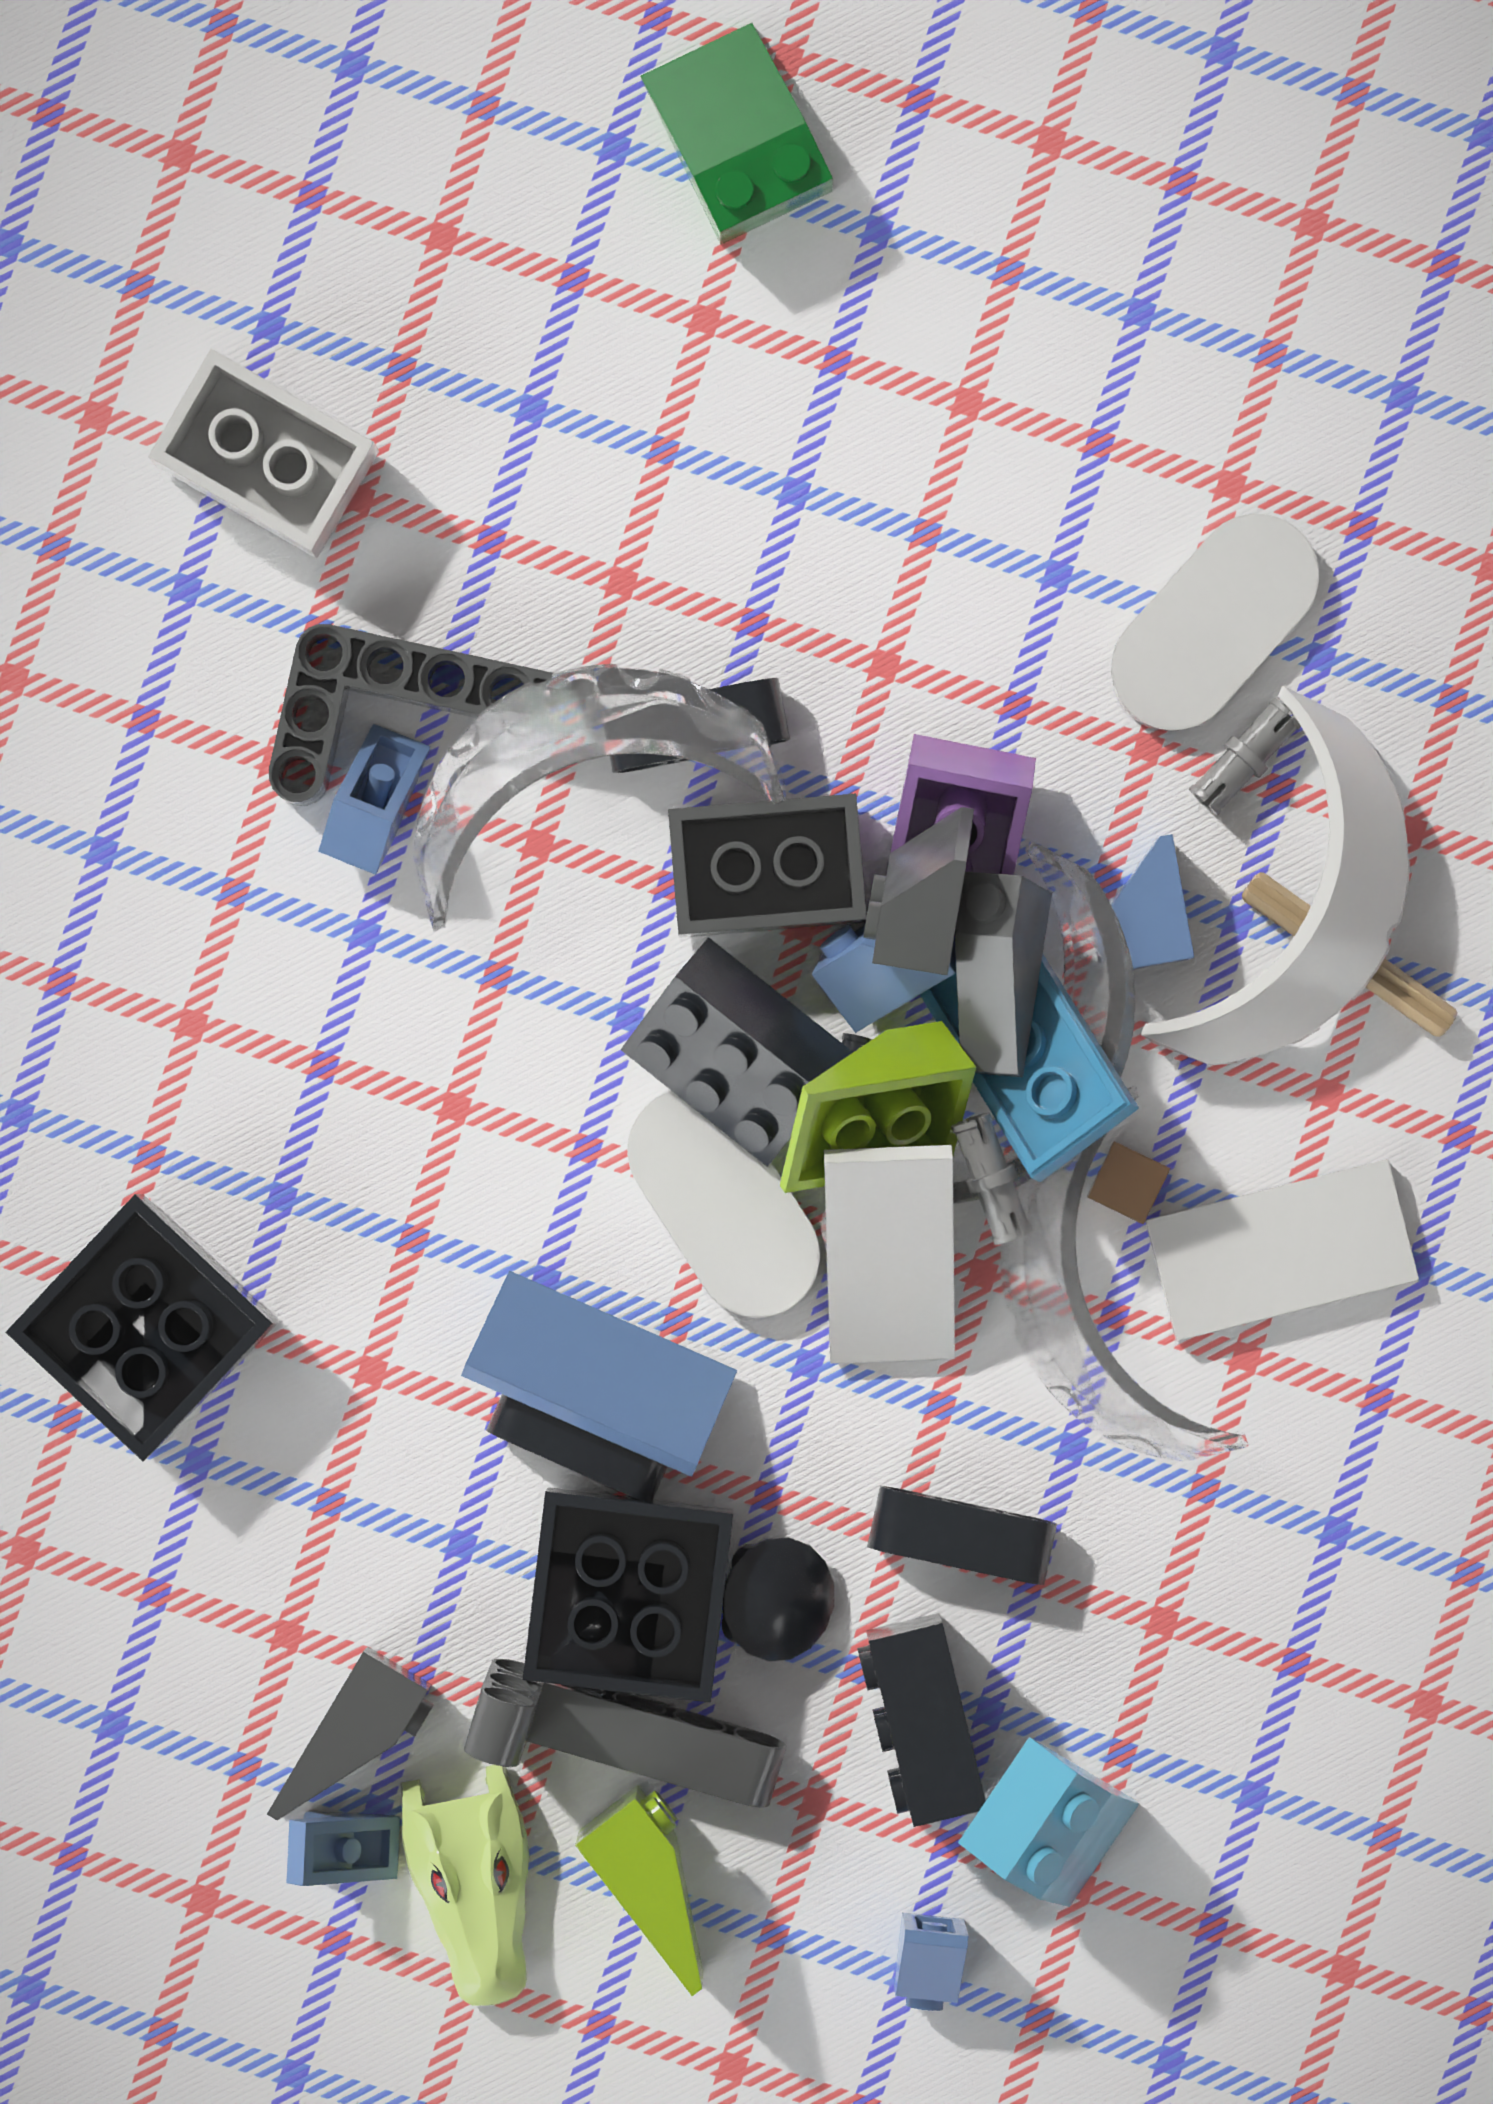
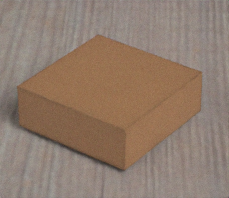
(1128, 1182)

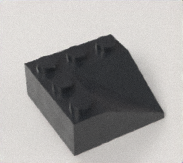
(141, 1326)
(628, 1594)

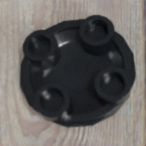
(777, 1598)

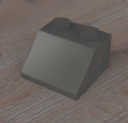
(918, 901)

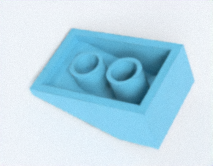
(1047, 1824)

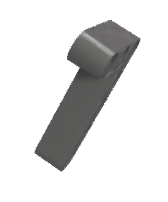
(354, 675)
(622, 1733)

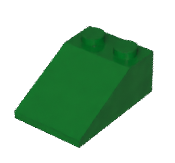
(738, 133)

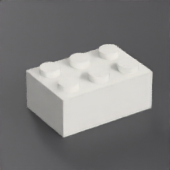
(263, 453)

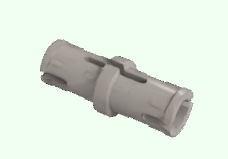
(1245, 756)
(992, 1178)

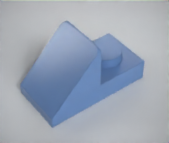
(342, 1848)

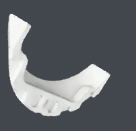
(1347, 923)

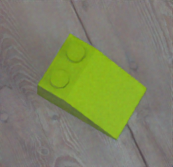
(888, 1093)
(641, 1864)

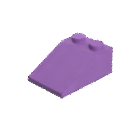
(957, 775)

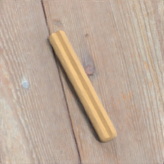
(1388, 982)

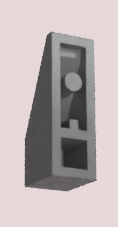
(998, 967)
(362, 1723)

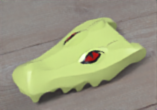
(472, 1874)

